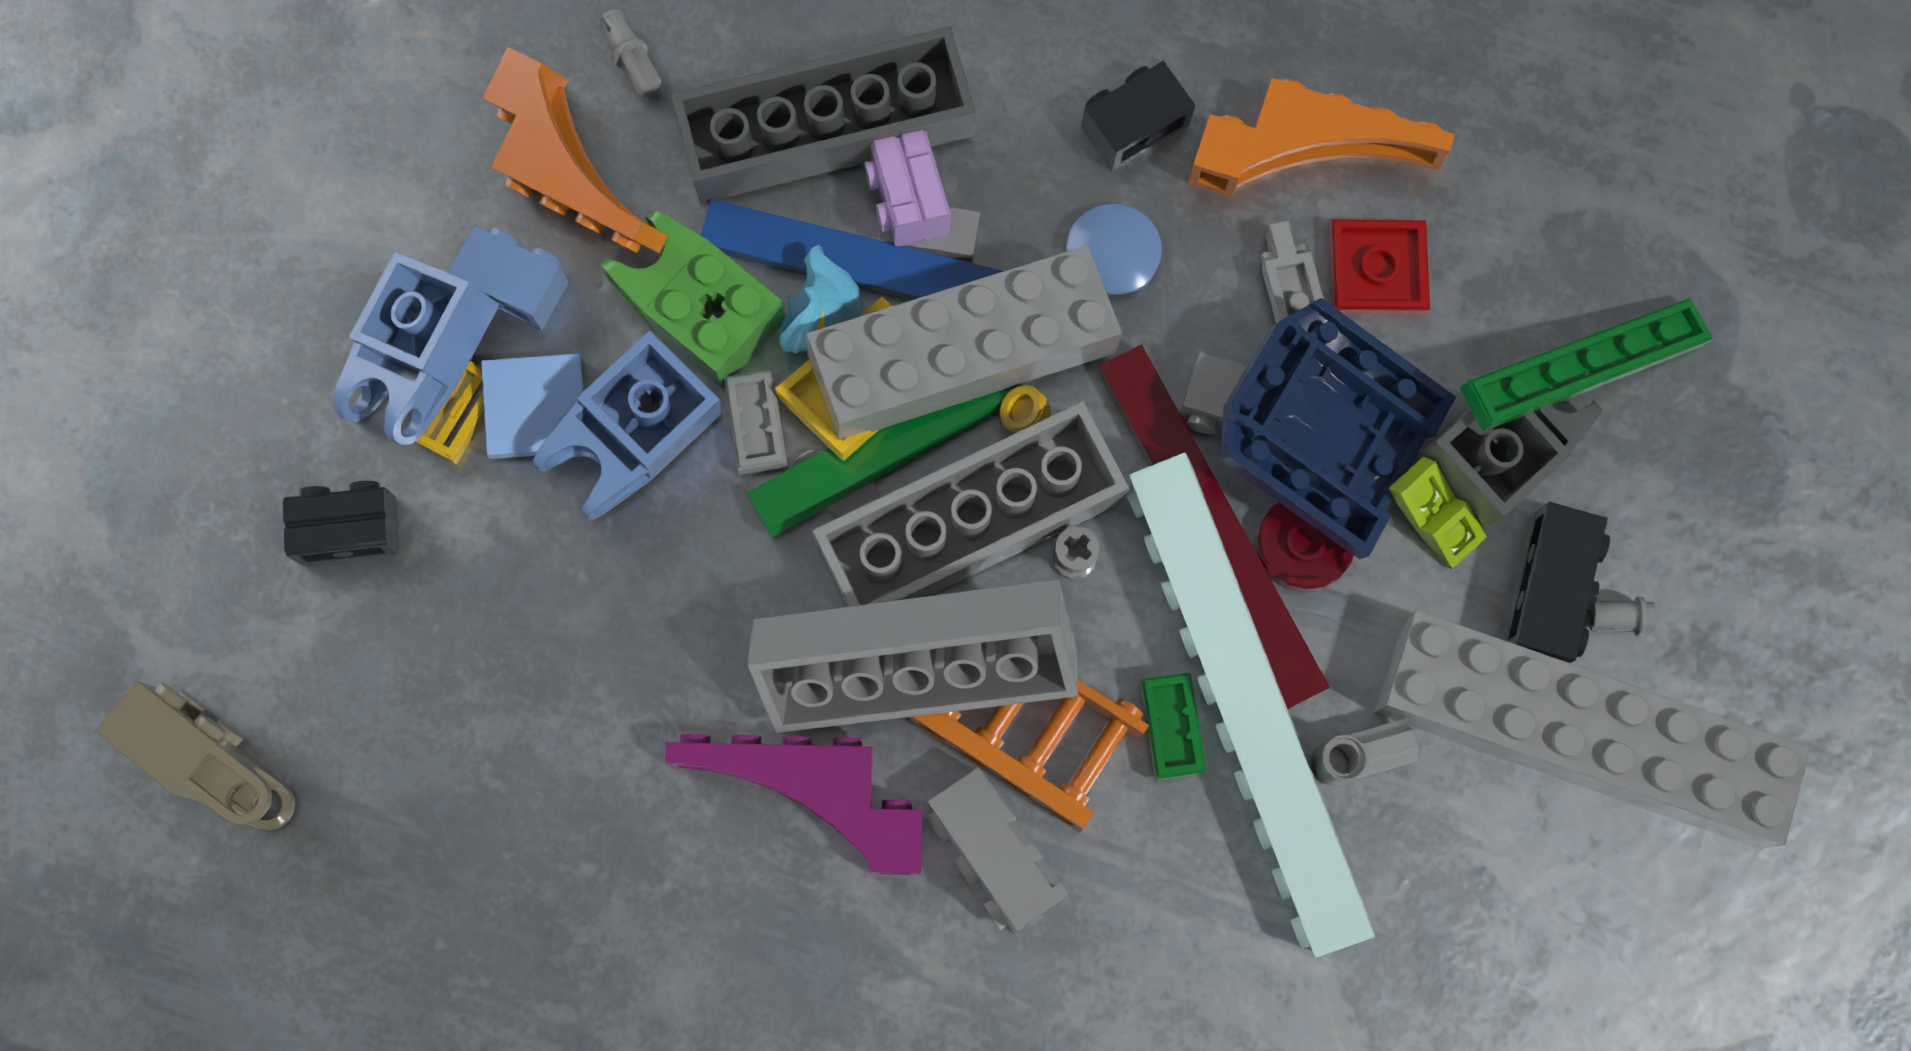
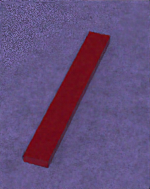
(1164, 435)

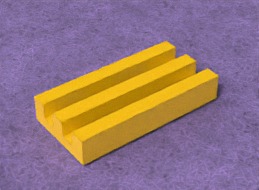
(469, 426)

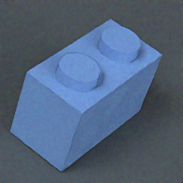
(519, 280)

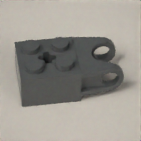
(1508, 461)

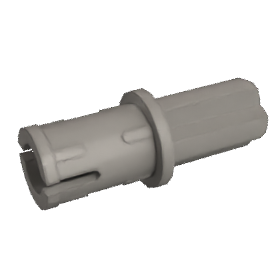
(629, 52)

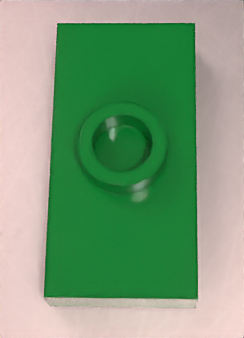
(1173, 726)

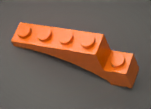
(1309, 127)
(548, 155)

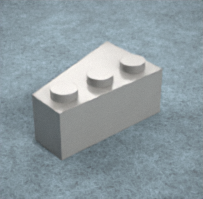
(994, 852)

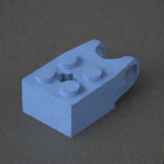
(412, 346)
(617, 433)

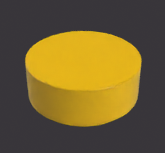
(1024, 408)

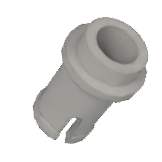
(1623, 616)

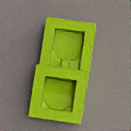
(1436, 514)

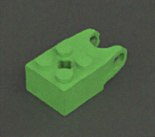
(687, 287)

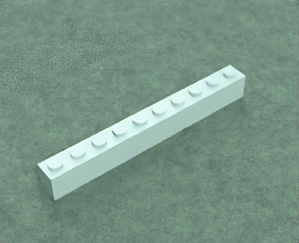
(1252, 708)

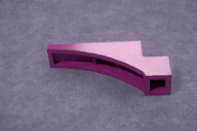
(826, 780)

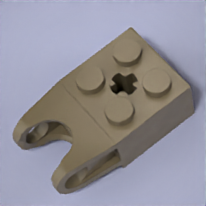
(194, 755)

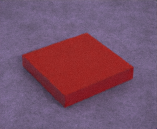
(1379, 267)

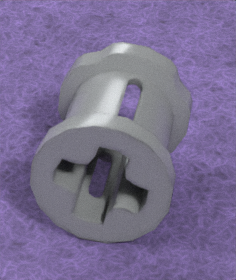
(1070, 539)

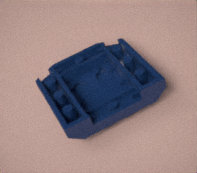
(1330, 423)

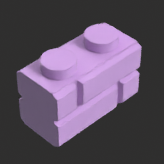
(909, 188)

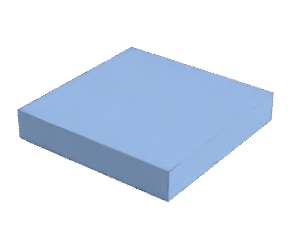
(527, 400)

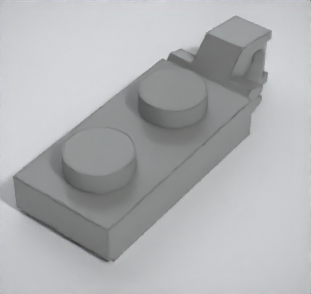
(1288, 272)

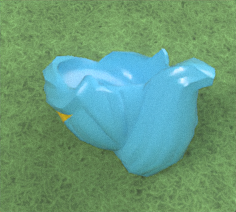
(824, 300)

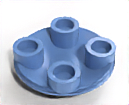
(1121, 244)

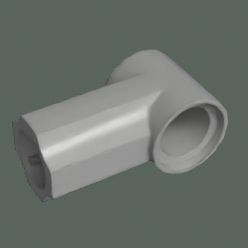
(1367, 752)

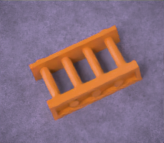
(1027, 771)

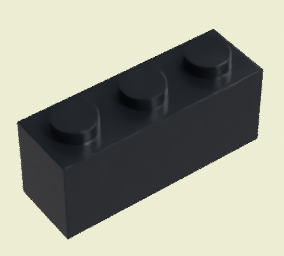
(1558, 581)

